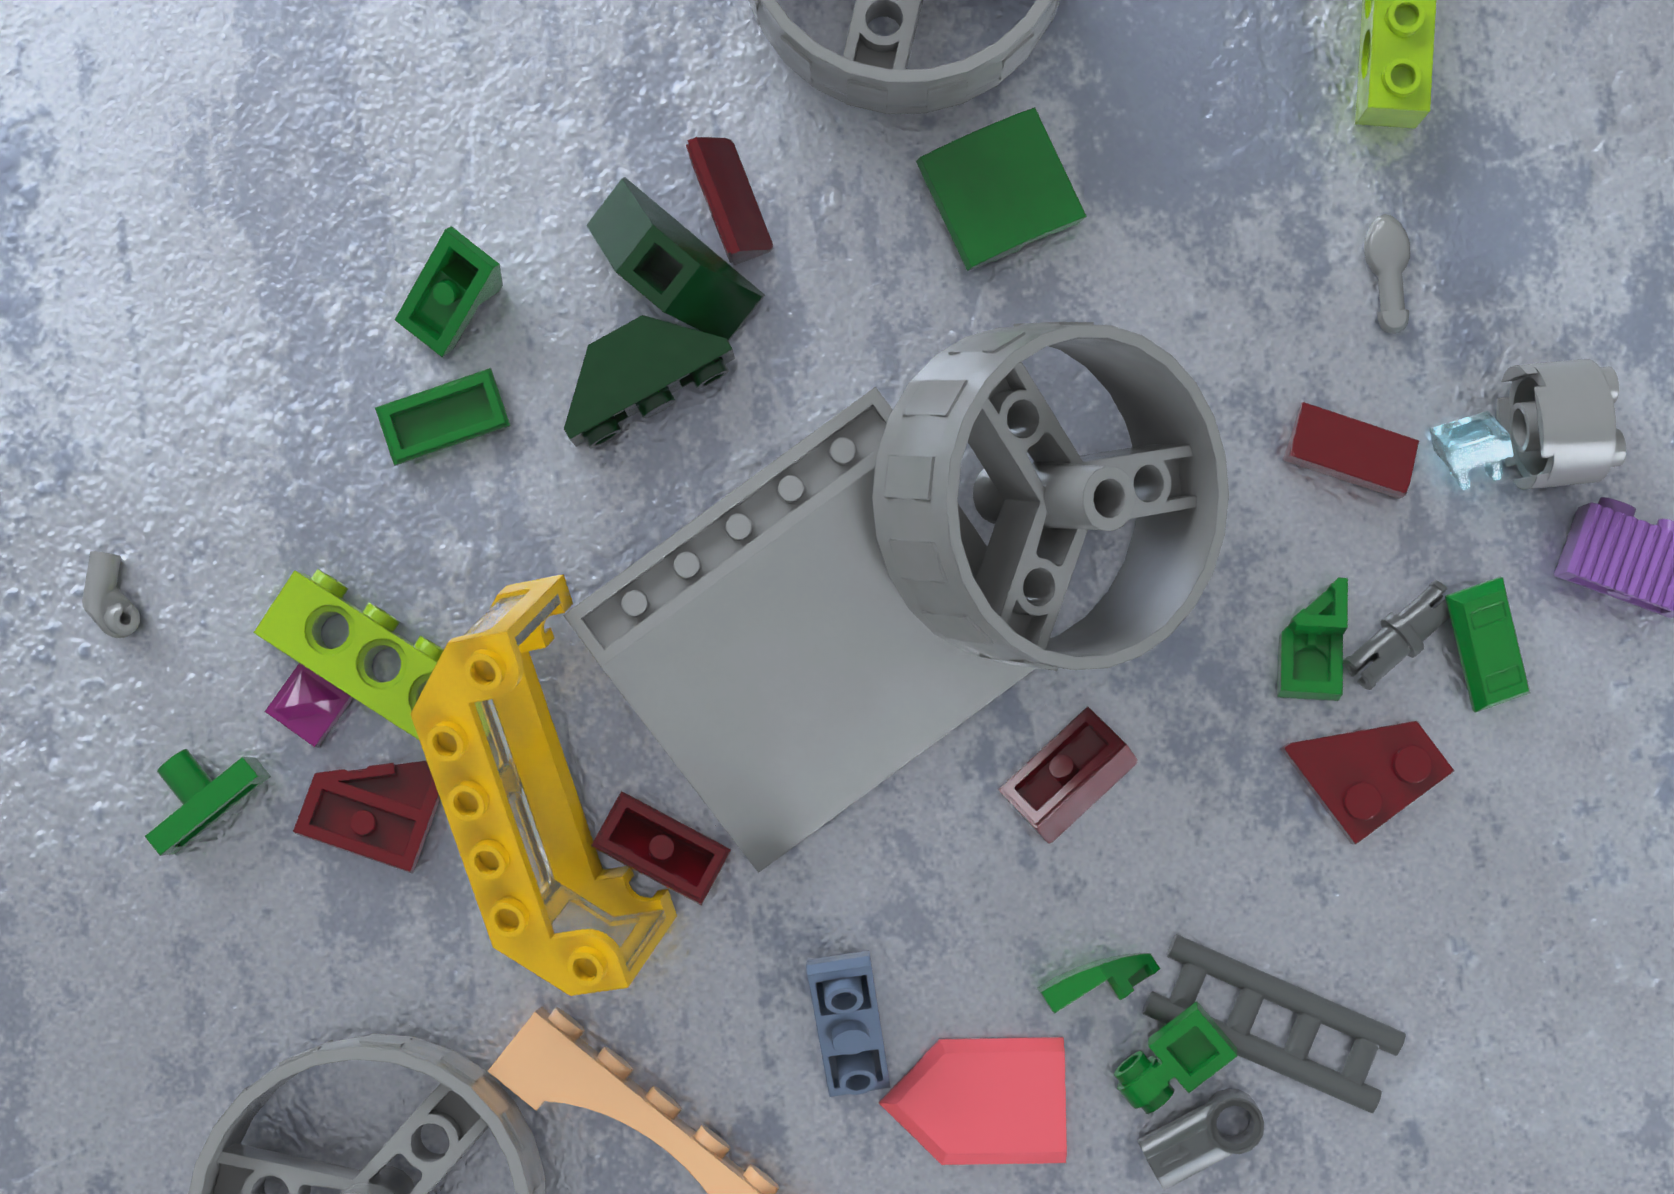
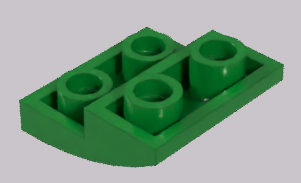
(1001, 188)

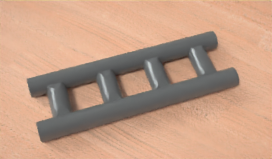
(1311, 1012)

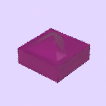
(308, 705)

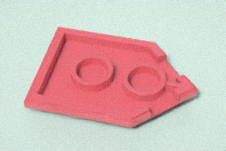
(986, 1101)

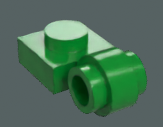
(1186, 1049)

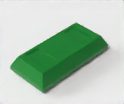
(442, 416)
(1487, 644)

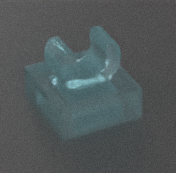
(1471, 444)

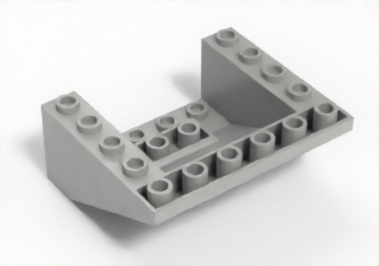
(780, 646)

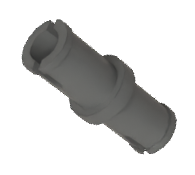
(1400, 636)

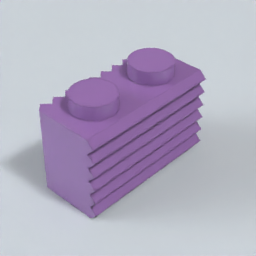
(1621, 555)

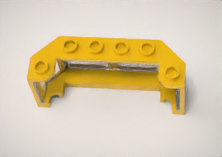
(519, 809)

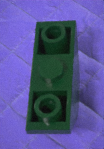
(671, 263)
(638, 372)

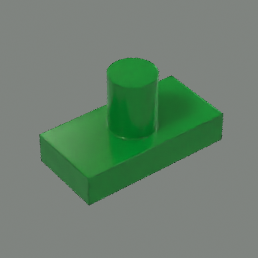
(201, 797)

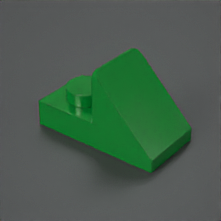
(449, 292)

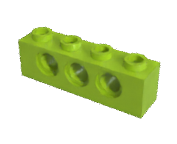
(1395, 62)
(295, 628)

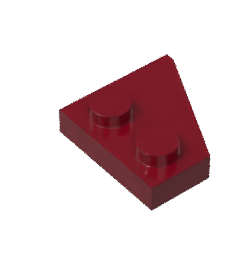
(1368, 773)
(372, 811)

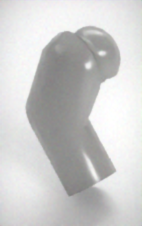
(103, 599)

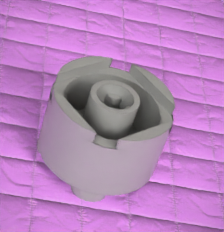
(1561, 422)

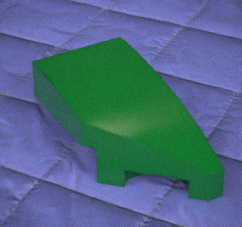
(1313, 648)
(1119, 972)

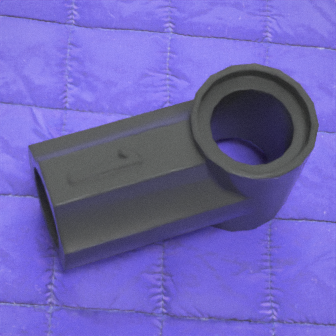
(1196, 1143)

